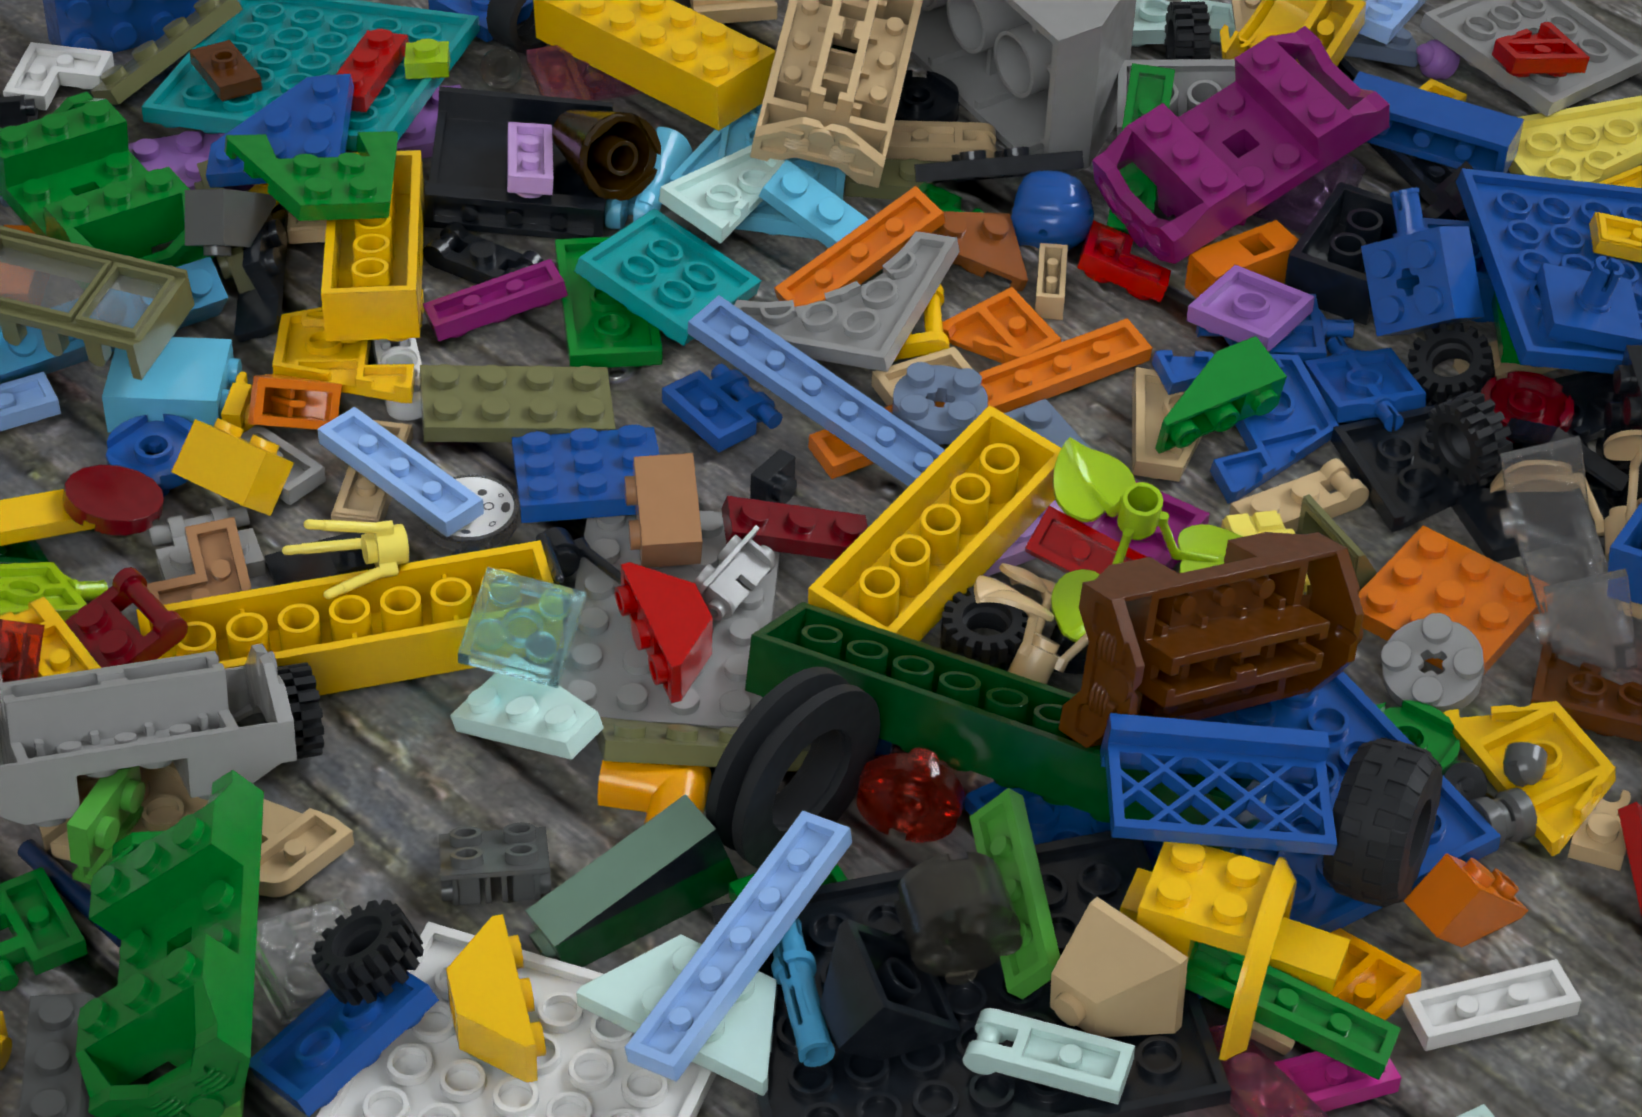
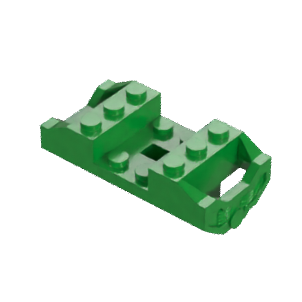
(83, 185)
(185, 964)

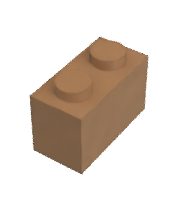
(666, 510)

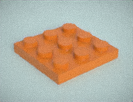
(1453, 580)

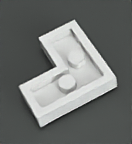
(49, 66)

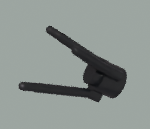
(564, 555)

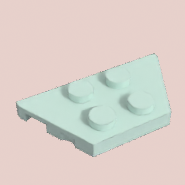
(739, 1044)

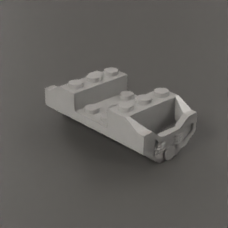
(138, 717)

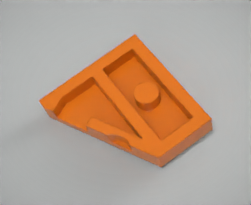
(1000, 328)

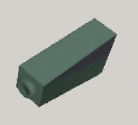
(634, 887)

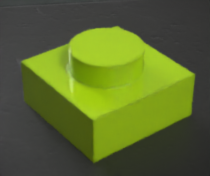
(427, 59)

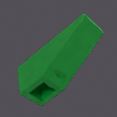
(1228, 389)

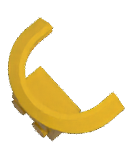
(1330, 20)
(1224, 904)

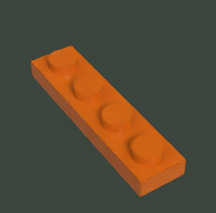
(863, 250)

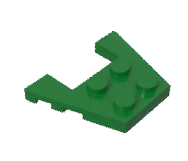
(324, 186)

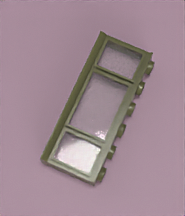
(89, 297)

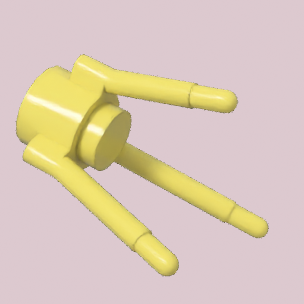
(383, 545)

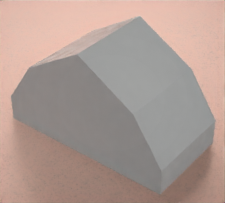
(1032, 66)

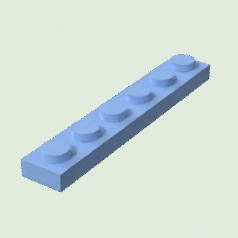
(738, 946)

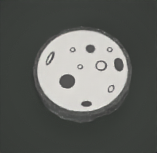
(489, 529)

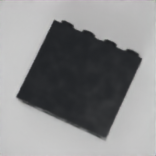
(471, 168)

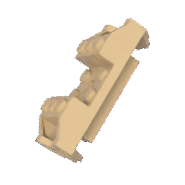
(836, 102)

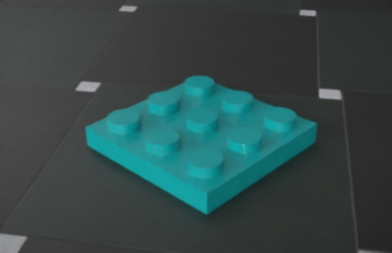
(664, 273)

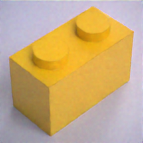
(232, 466)

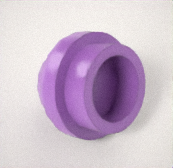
(1437, 60)

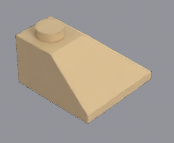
(1118, 977)

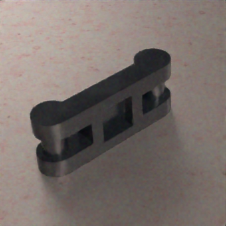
(474, 257)

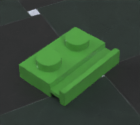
(104, 819)

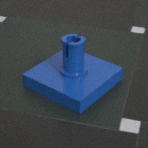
(1590, 306)

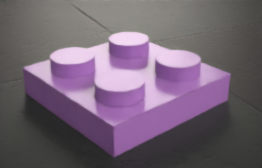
(1249, 306)

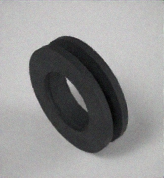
(800, 710)

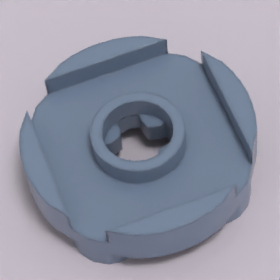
(929, 383)

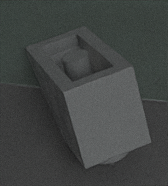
(224, 219)

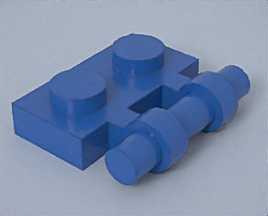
(711, 407)

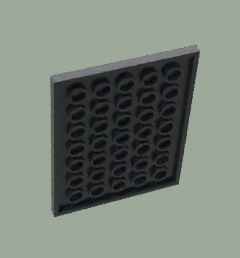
(1167, 1072)

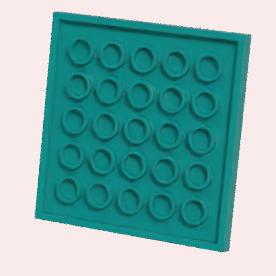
(305, 40)

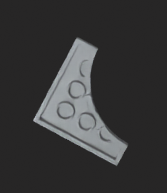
(869, 321)

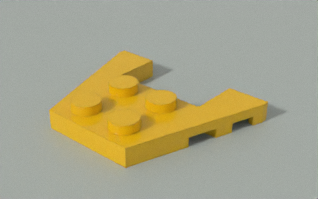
(305, 354)

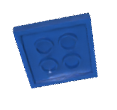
(577, 472)

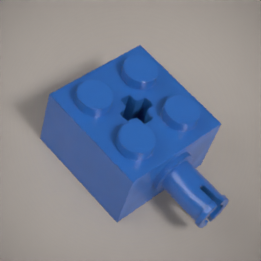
(1421, 273)

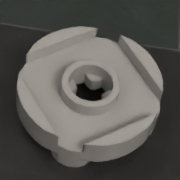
(1433, 638)

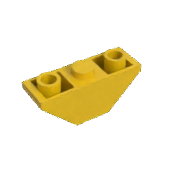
(493, 1004)

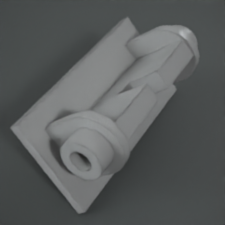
(740, 561)

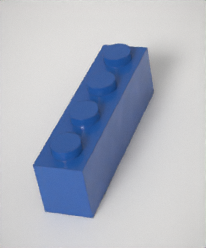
(1444, 127)

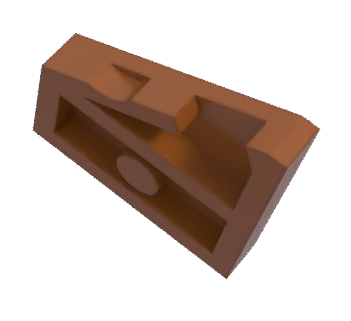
(986, 244)

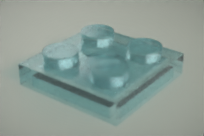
(522, 627)

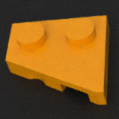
(1373, 978)

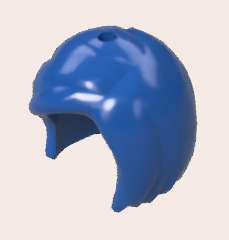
(1052, 210)

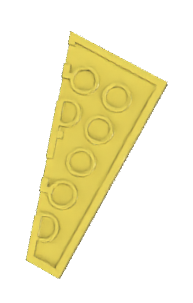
(1582, 142)

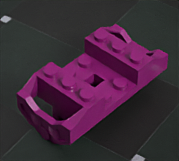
(1238, 145)

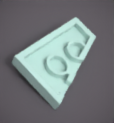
(720, 193)
(528, 716)

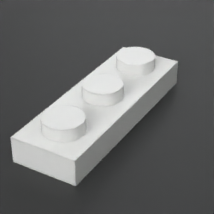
(1491, 1005)

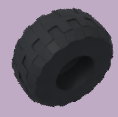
(1383, 821)

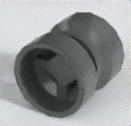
(1509, 814)

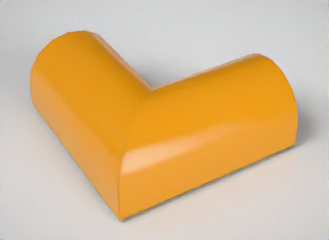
(651, 786)

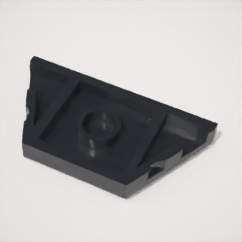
(1006, 164)

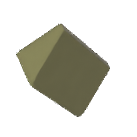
(1315, 519)

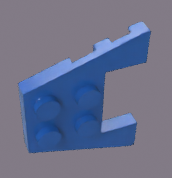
(1274, 439)

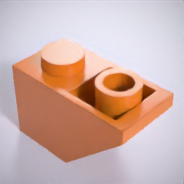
(1465, 900)

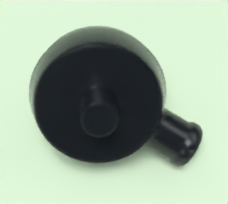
(1467, 779)

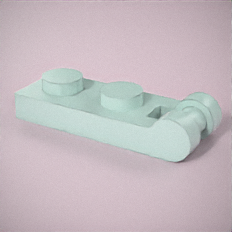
(1050, 1055)

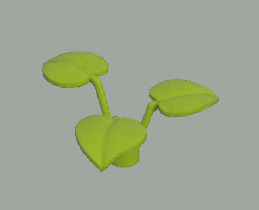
(1096, 483)

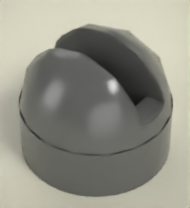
(1524, 763)

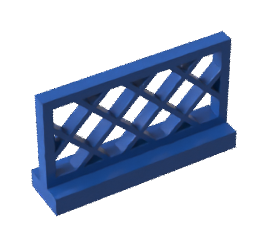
(1217, 754)

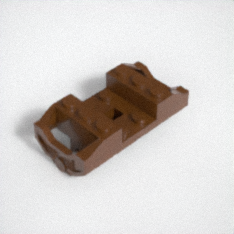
(1215, 633)

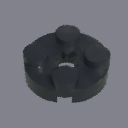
(928, 99)

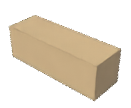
(1051, 281)

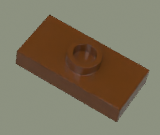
(226, 70)

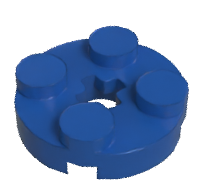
(137, 436)

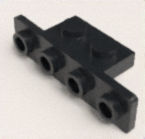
(264, 262)

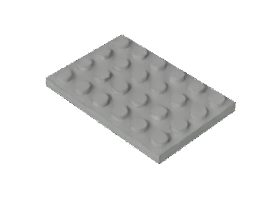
(615, 676)

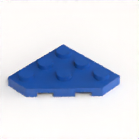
(301, 121)

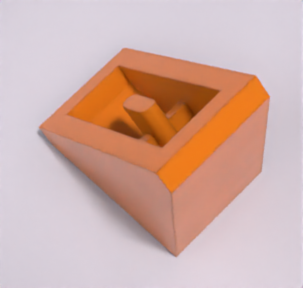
(293, 401)

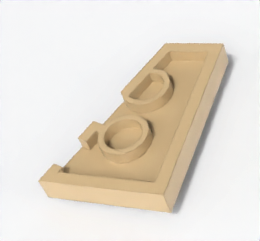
(1149, 409)

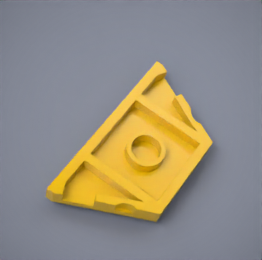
(1575, 768)

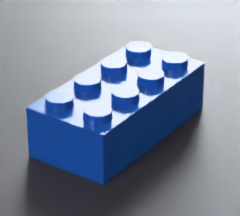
(111, 23)

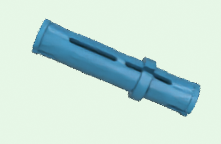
(795, 972)

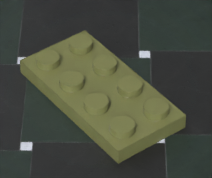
(511, 401)

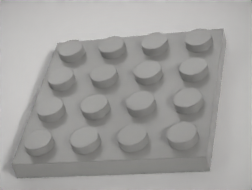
(1474, 25)

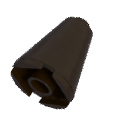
(608, 150)

